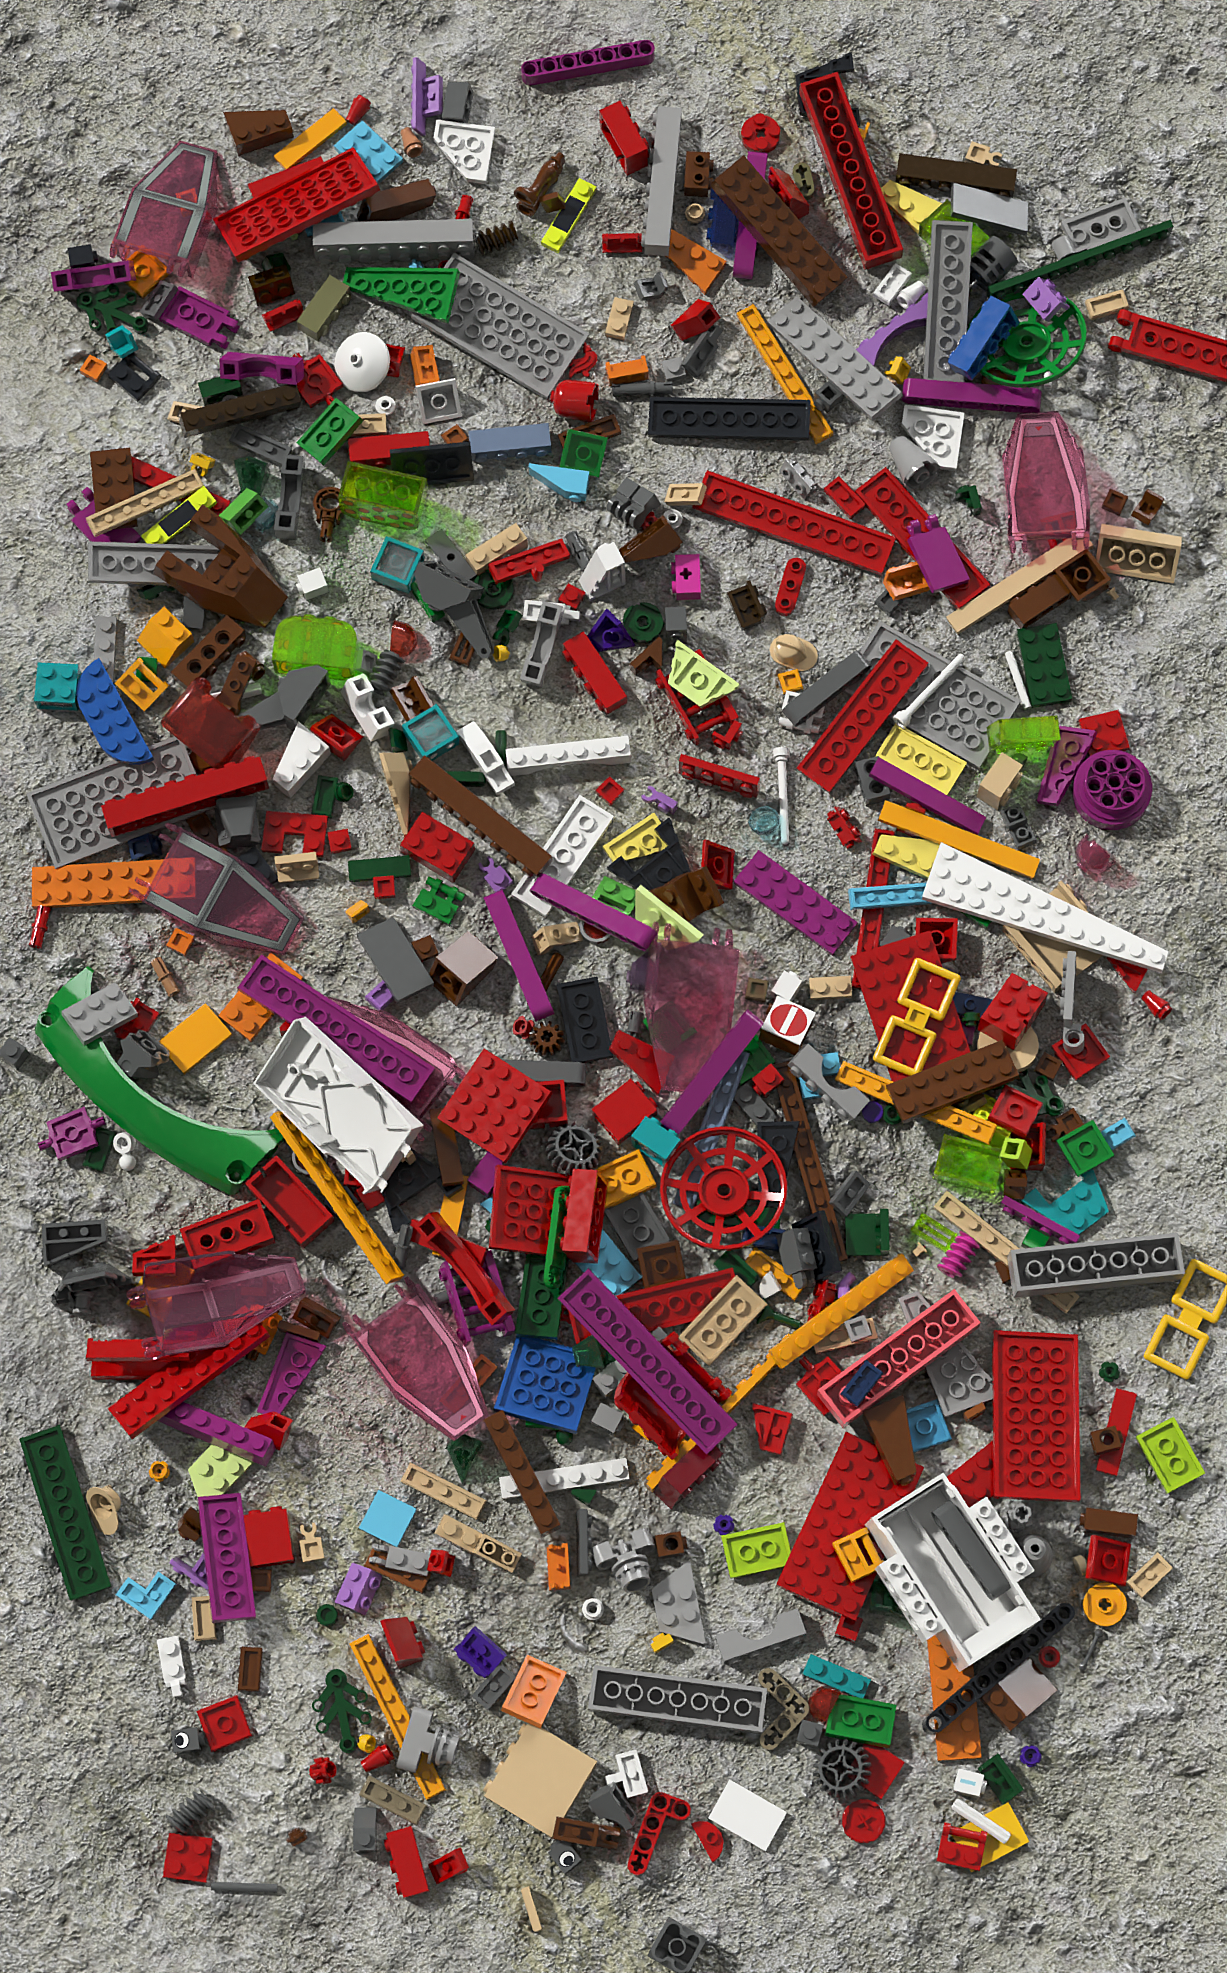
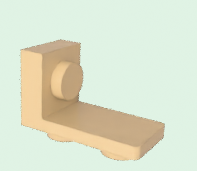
(556, 935)

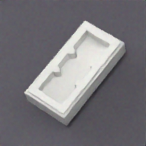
(892, 284)

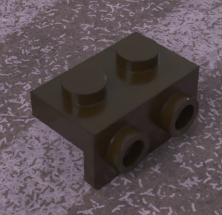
(271, 285)
(747, 606)

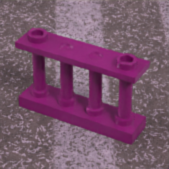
(463, 1333)

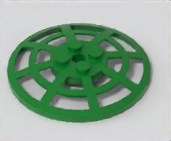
(1038, 349)

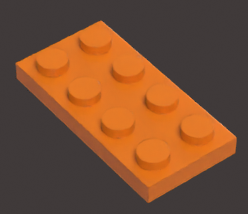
(247, 1015)

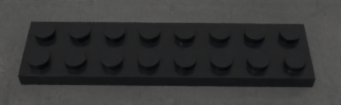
(729, 418)

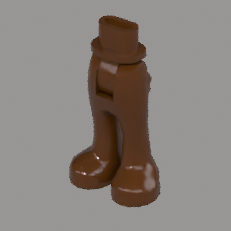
(547, 176)

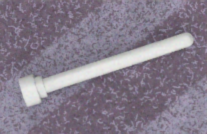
(903, 718)
(781, 756)

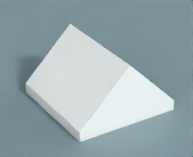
(438, 401)

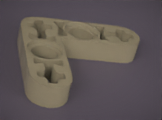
(788, 1713)

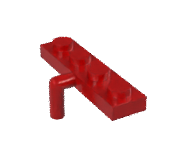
(529, 561)

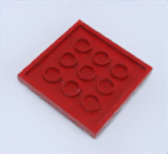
(495, 1105)
(523, 1209)

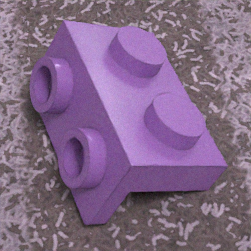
(1045, 298)
(358, 1588)

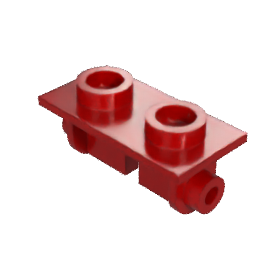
(621, 243)
(283, 315)
(849, 833)
(823, 1293)

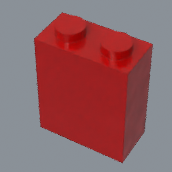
(624, 1110)
(269, 1537)

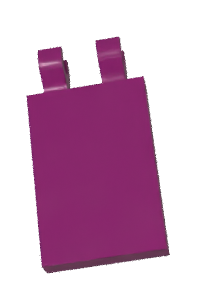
(198, 318)
(122, 535)
(936, 555)

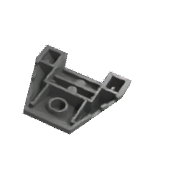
(96, 1276)

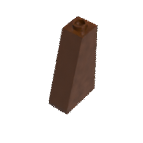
(397, 202)
(892, 1437)

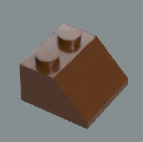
(1083, 576)

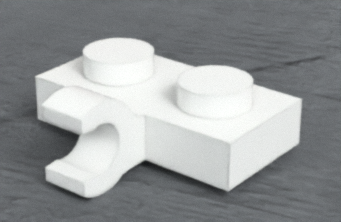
(629, 1774)

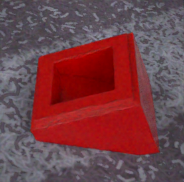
(370, 1199)

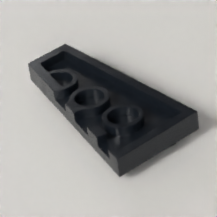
(782, 1139)

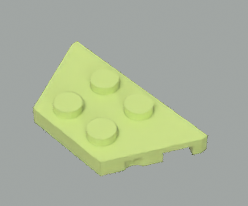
(698, 678)
(651, 909)
(217, 1471)

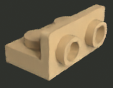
(297, 867)

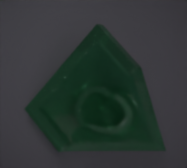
(252, 474)
(591, 1353)
(464, 1454)
(883, 1602)

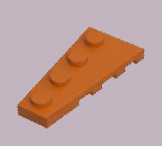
(695, 261)

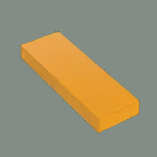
(763, 1264)

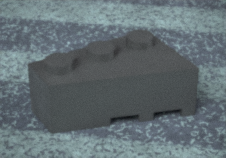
(71, 1238)

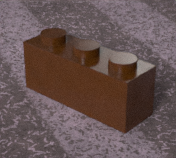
(1038, 601)

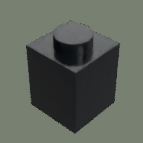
(82, 256)

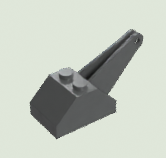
(458, 597)
(295, 699)

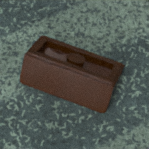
(316, 1317)

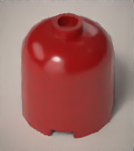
(575, 400)

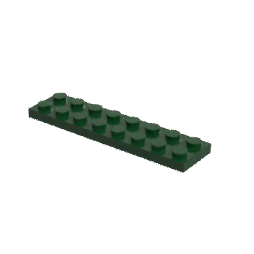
(65, 1513)

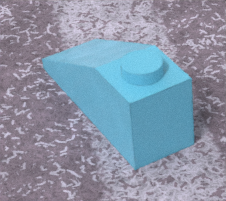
(567, 482)

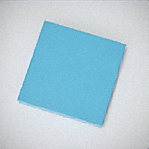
(387, 1518)

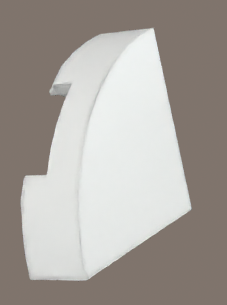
(769, 1285)

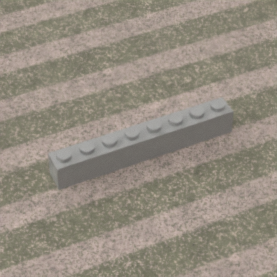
(663, 181)

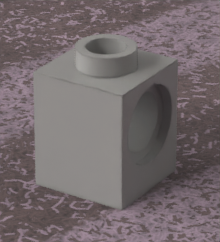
(608, 1419)

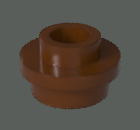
(297, 1836)

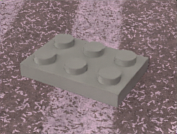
(99, 1013)

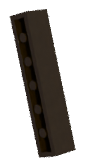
(942, 173)
(239, 410)

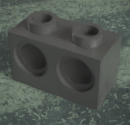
(675, 625)
(867, 783)

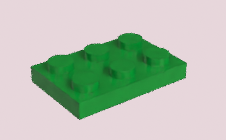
(330, 431)
(861, 1721)

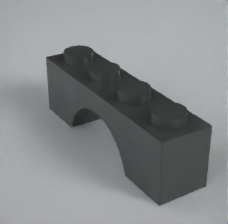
(290, 498)

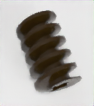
(497, 237)

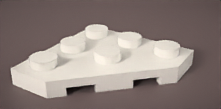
(466, 148)
(935, 433)

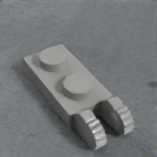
(402, 1560)

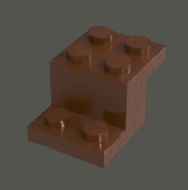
(690, 893)

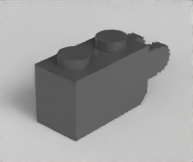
(798, 1256)

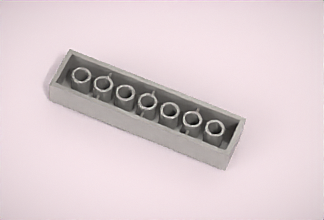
(393, 240)
(1095, 1265)
(677, 1699)

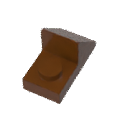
(651, 654)
(1014, 1183)

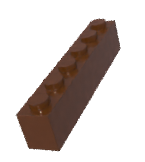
(521, 1473)

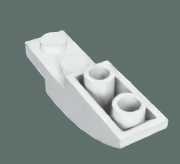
(486, 757)

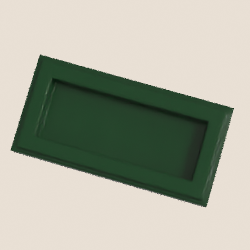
(324, 796)
(97, 1157)

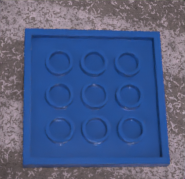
(544, 1385)

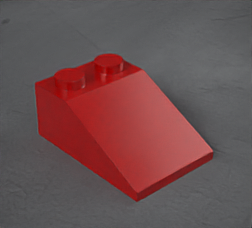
(403, 1641)

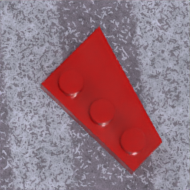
(638, 1057)

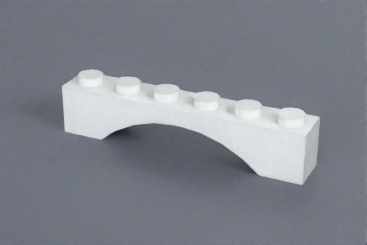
(596, 751)

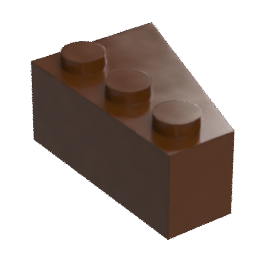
(257, 129)

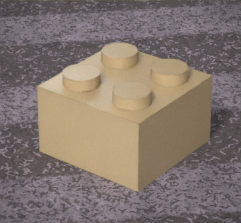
(1000, 781)

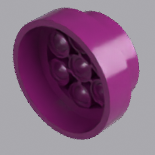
(1121, 813)

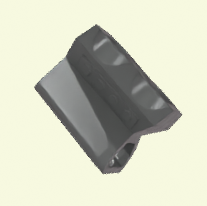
(237, 822)
(142, 1055)
(677, 1947)

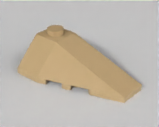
(396, 772)

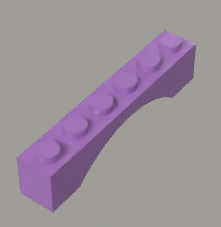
(913, 317)

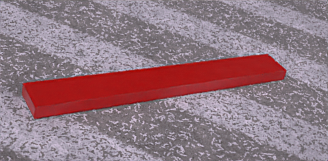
(872, 918)

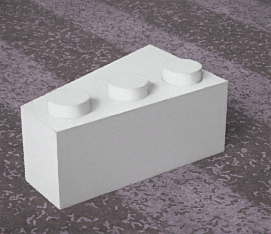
(603, 572)
(300, 760)

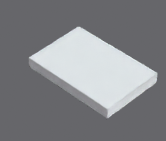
(747, 1815)

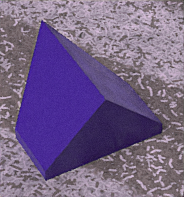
(609, 633)

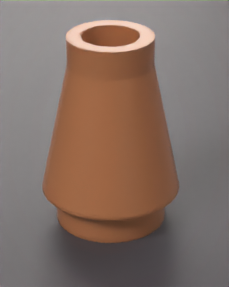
(411, 143)

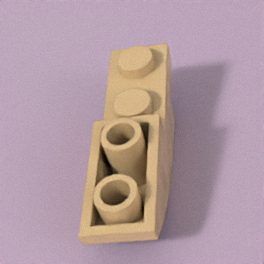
(477, 1543)

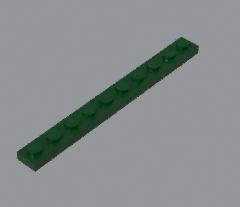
(1086, 258)

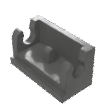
(457, 102)

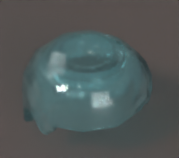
(764, 821)

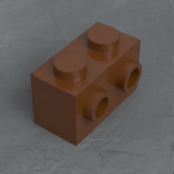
(697, 174)

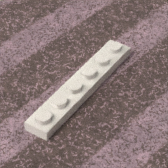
(573, 1477)

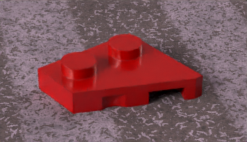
(154, 1253)
(772, 1428)

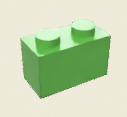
(244, 510)

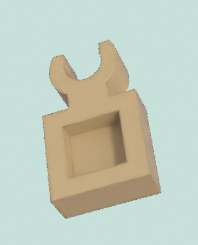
(980, 155)
(311, 1547)

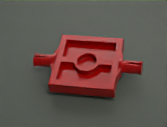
(318, 381)
(815, 1378)

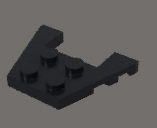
(840, 65)
(661, 868)
(409, 1181)

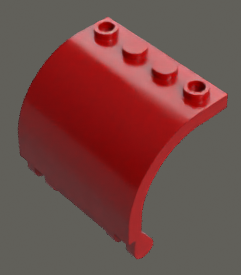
(649, 1414)

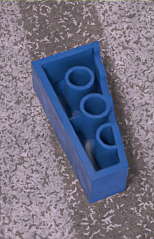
(983, 337)

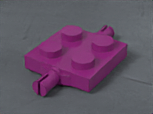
(72, 1133)

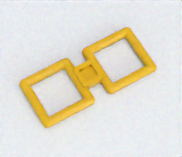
(916, 1017)
(1188, 1320)

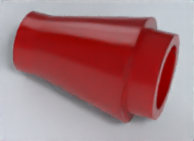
(358, 109)
(1159, 1007)
(377, 1758)

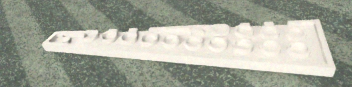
(988, 893)

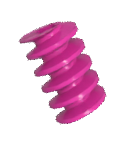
(958, 1255)

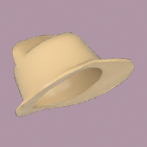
(793, 652)
(104, 1506)

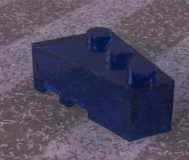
(723, 223)

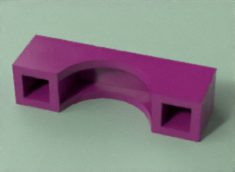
(93, 276)
(243, 365)

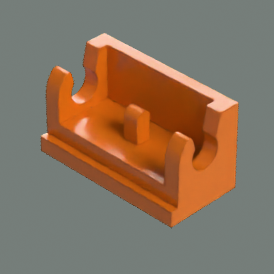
(424, 365)
(627, 371)
(558, 1567)

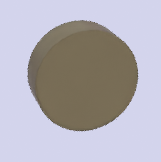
(1080, 1565)

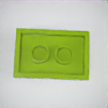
(1170, 1455)
(756, 1550)

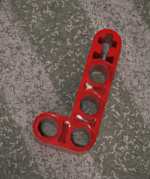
(653, 1835)

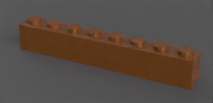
(480, 817)

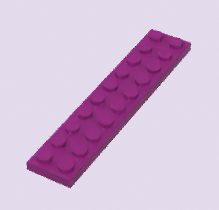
(369, 1048)
(647, 1361)

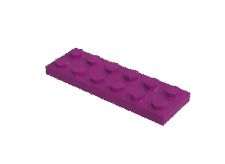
(795, 902)
(226, 1558)

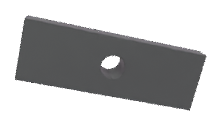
(445, 549)
(583, 1542)

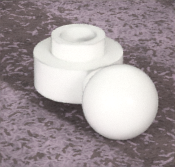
(127, 1161)

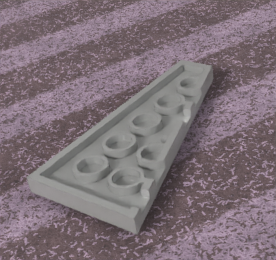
(954, 1375)

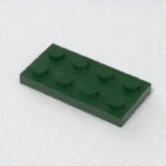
(1044, 665)
(538, 1306)

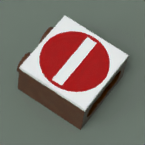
(786, 1025)

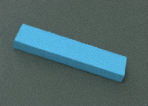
(887, 896)

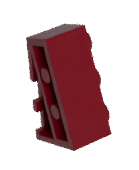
(685, 1474)

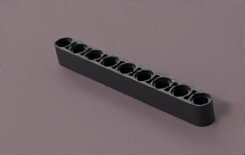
(1007, 1663)

